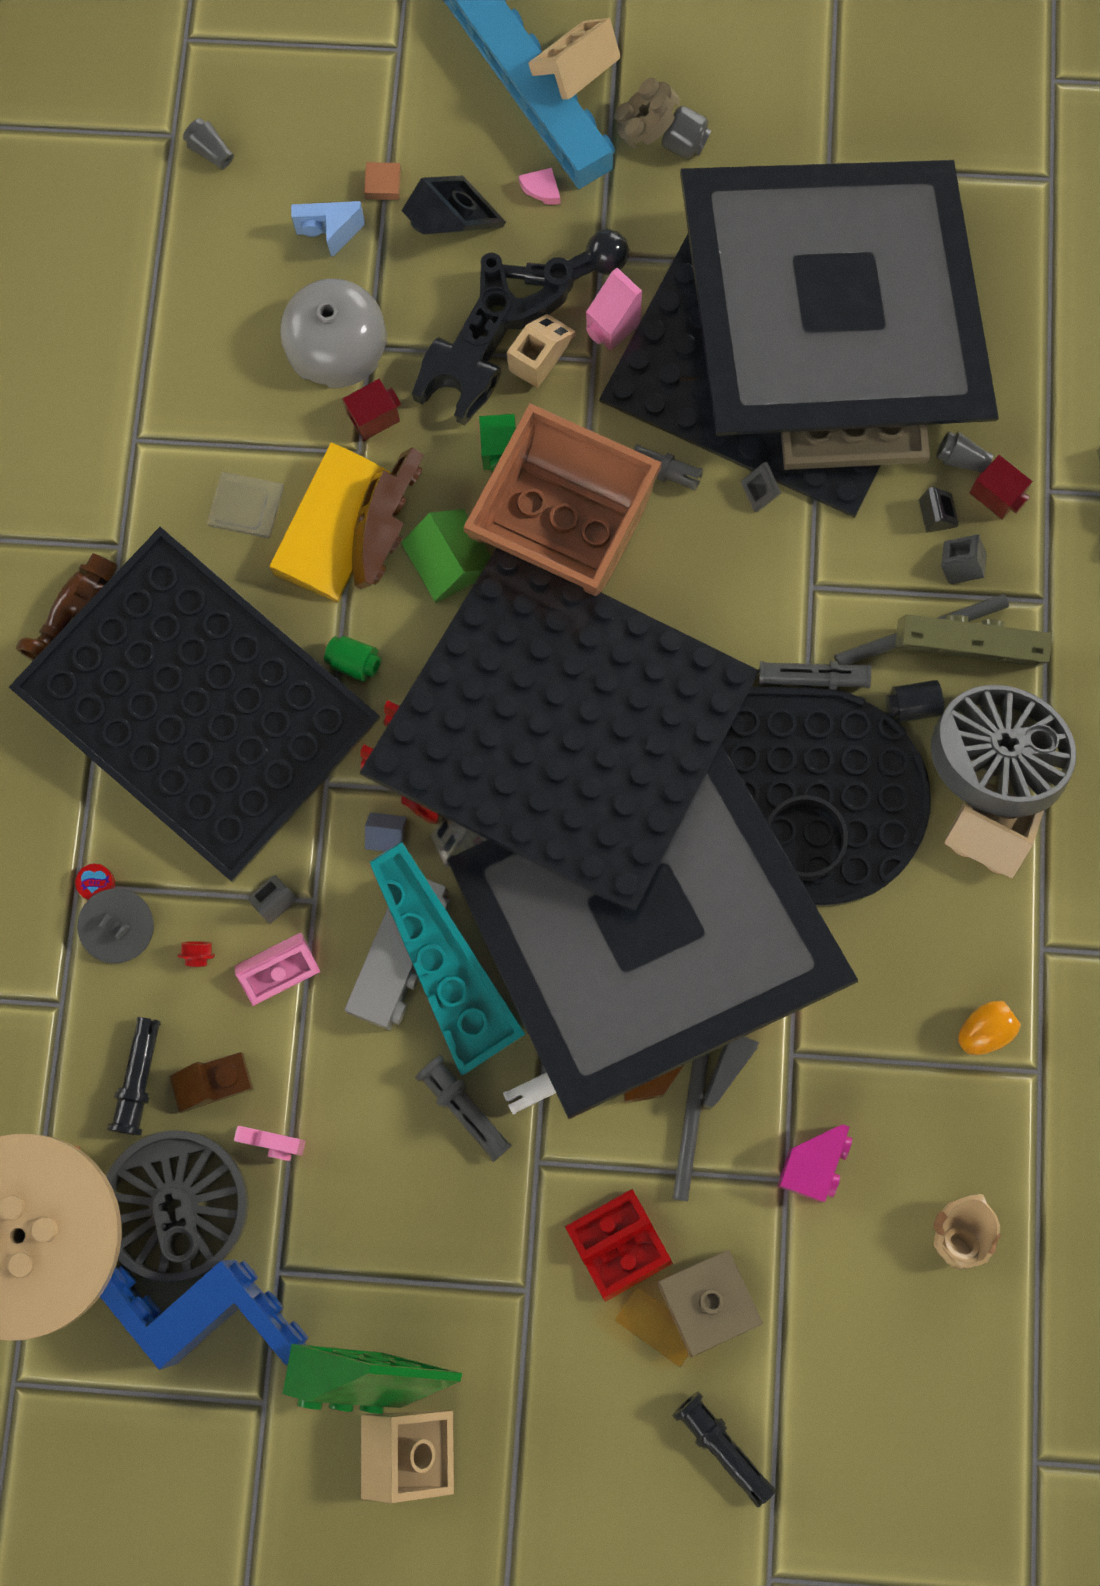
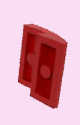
(618, 1245)

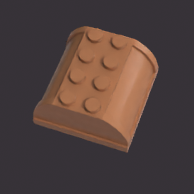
(564, 499)

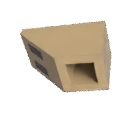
(538, 349)

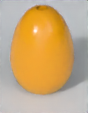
(988, 1029)

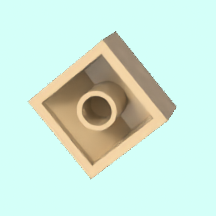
(993, 839)
(407, 1455)

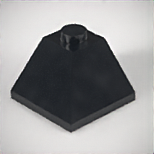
(449, 206)

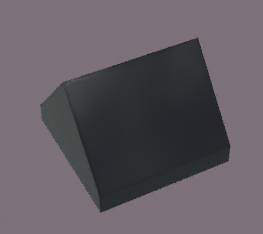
(938, 510)

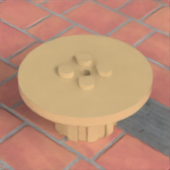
(54, 1234)

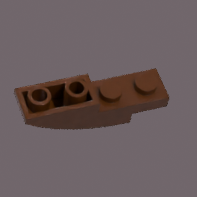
(375, 527)

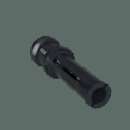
(132, 1095)
(712, 1434)

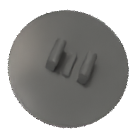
(115, 925)

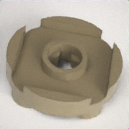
(646, 113)

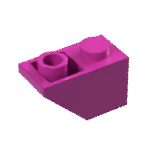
(812, 1165)

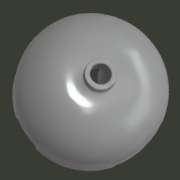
(336, 347)

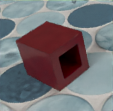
(372, 409)
(1001, 488)

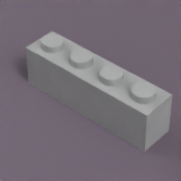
(387, 974)

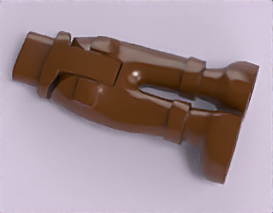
(69, 602)

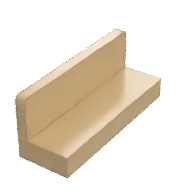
(578, 56)

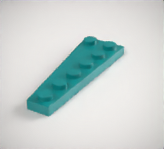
(456, 985)

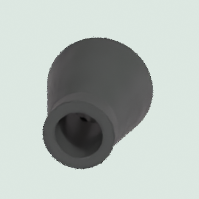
(206, 142)
(963, 453)

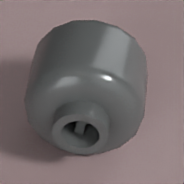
(687, 133)

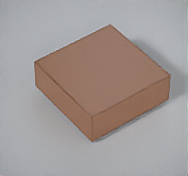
(382, 181)

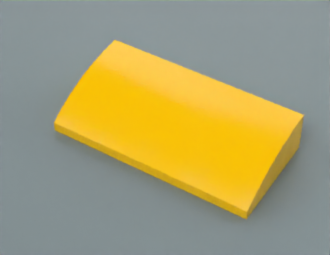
(321, 534)

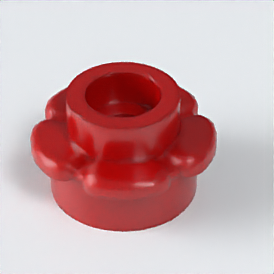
(196, 953)

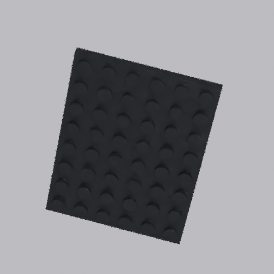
(195, 703)

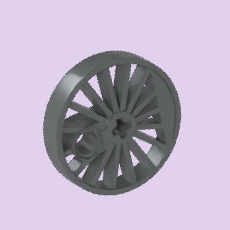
(1013, 754)
(162, 1148)

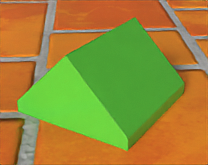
(445, 554)

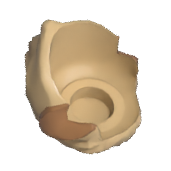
(966, 1232)

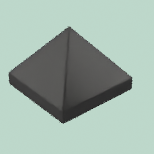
(760, 487)

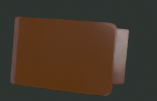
(210, 1082)

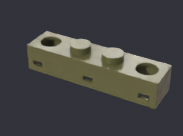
(973, 640)

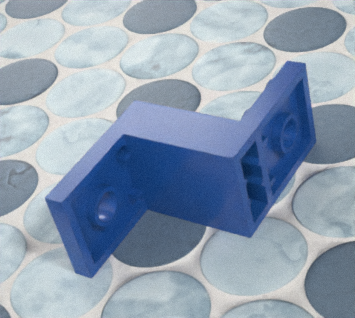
(199, 1313)

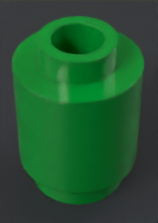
(352, 658)

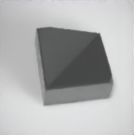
(964, 559)

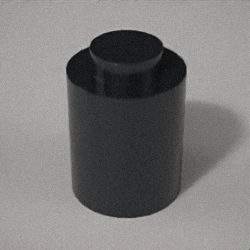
(915, 701)

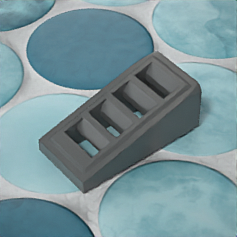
(730, 1063)

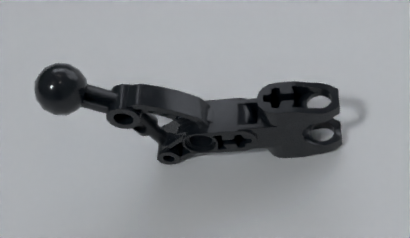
(466, 361)

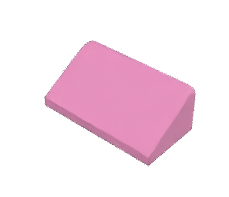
(276, 969)

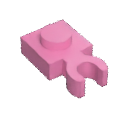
(279, 1145)

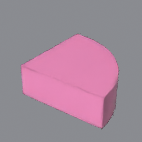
(541, 186)

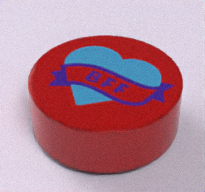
(94, 879)

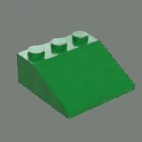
(360, 1378)

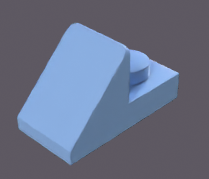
(336, 219)

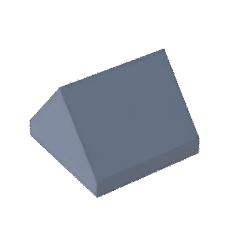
(384, 831)

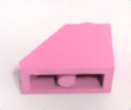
(614, 310)

